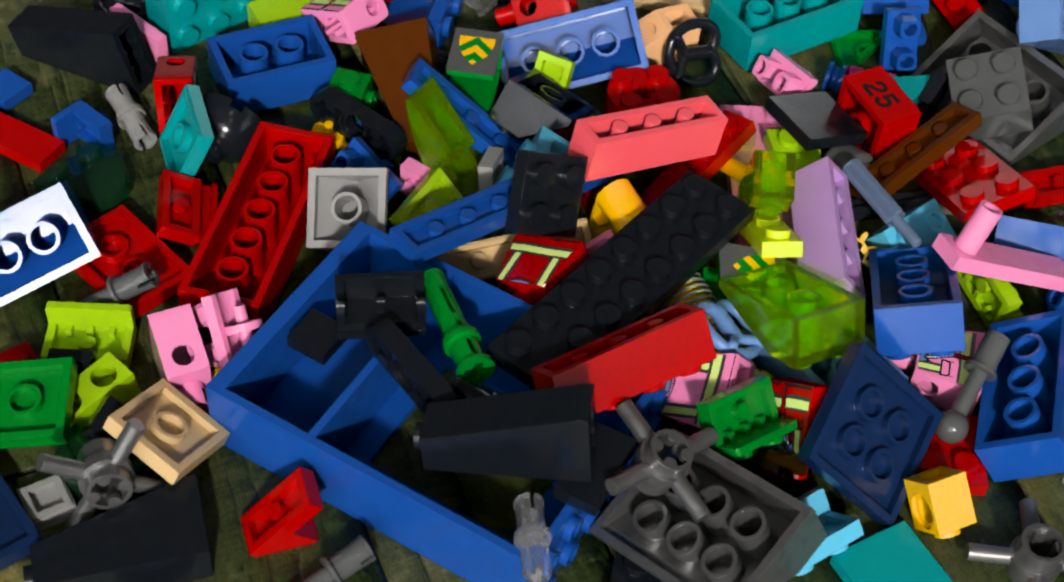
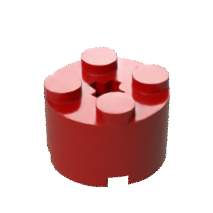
(640, 88)

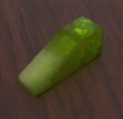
(769, 182)

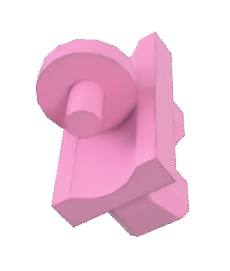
(783, 74)
(227, 325)

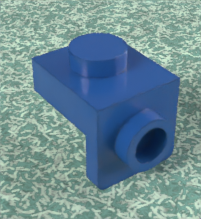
(84, 123)

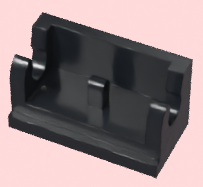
(372, 297)

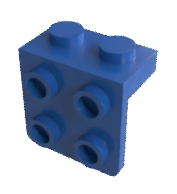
(439, 14)

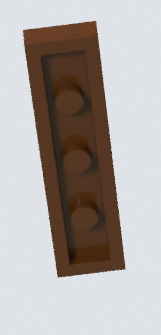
(923, 147)

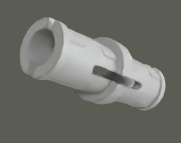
(131, 116)

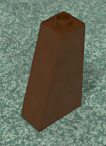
(389, 56)

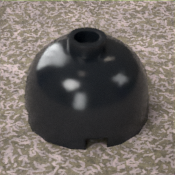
(230, 128)

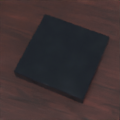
(815, 120)

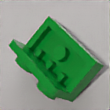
(744, 418)

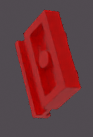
(184, 207)

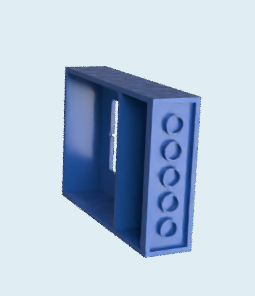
(343, 414)

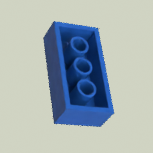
(915, 303)
(1024, 407)

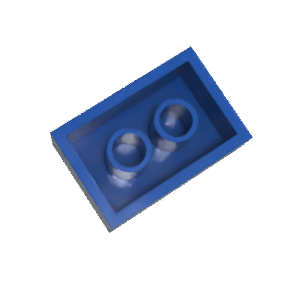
(271, 63)

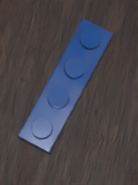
(475, 119)

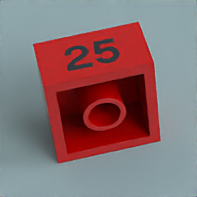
(879, 108)

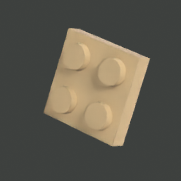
(175, 434)

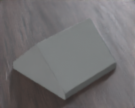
(341, 199)

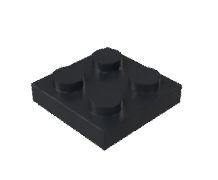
(546, 193)

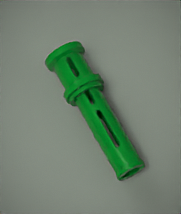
(460, 339)

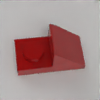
(284, 516)

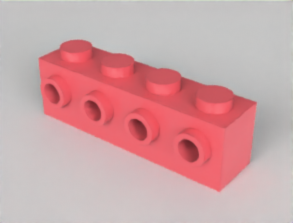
(648, 136)

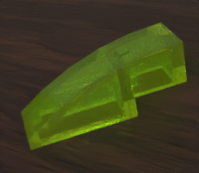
(442, 136)

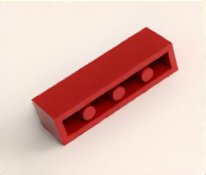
(634, 357)

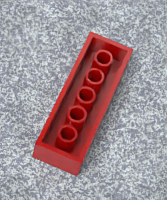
(259, 221)

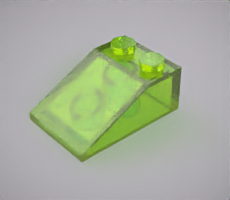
(796, 313)

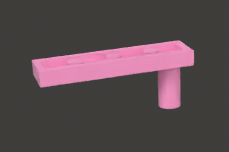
(974, 256)

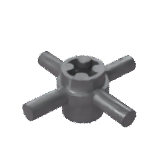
(662, 461)
(102, 472)
(1032, 556)

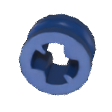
(834, 77)

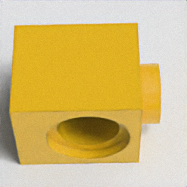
(940, 501)

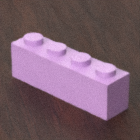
(827, 226)

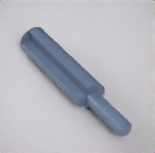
(880, 200)

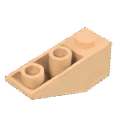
(659, 24)

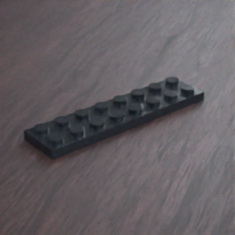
(626, 275)

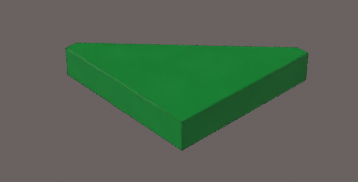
(855, 47)

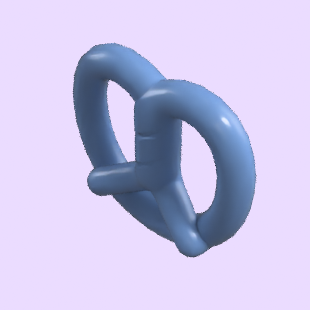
(719, 313)

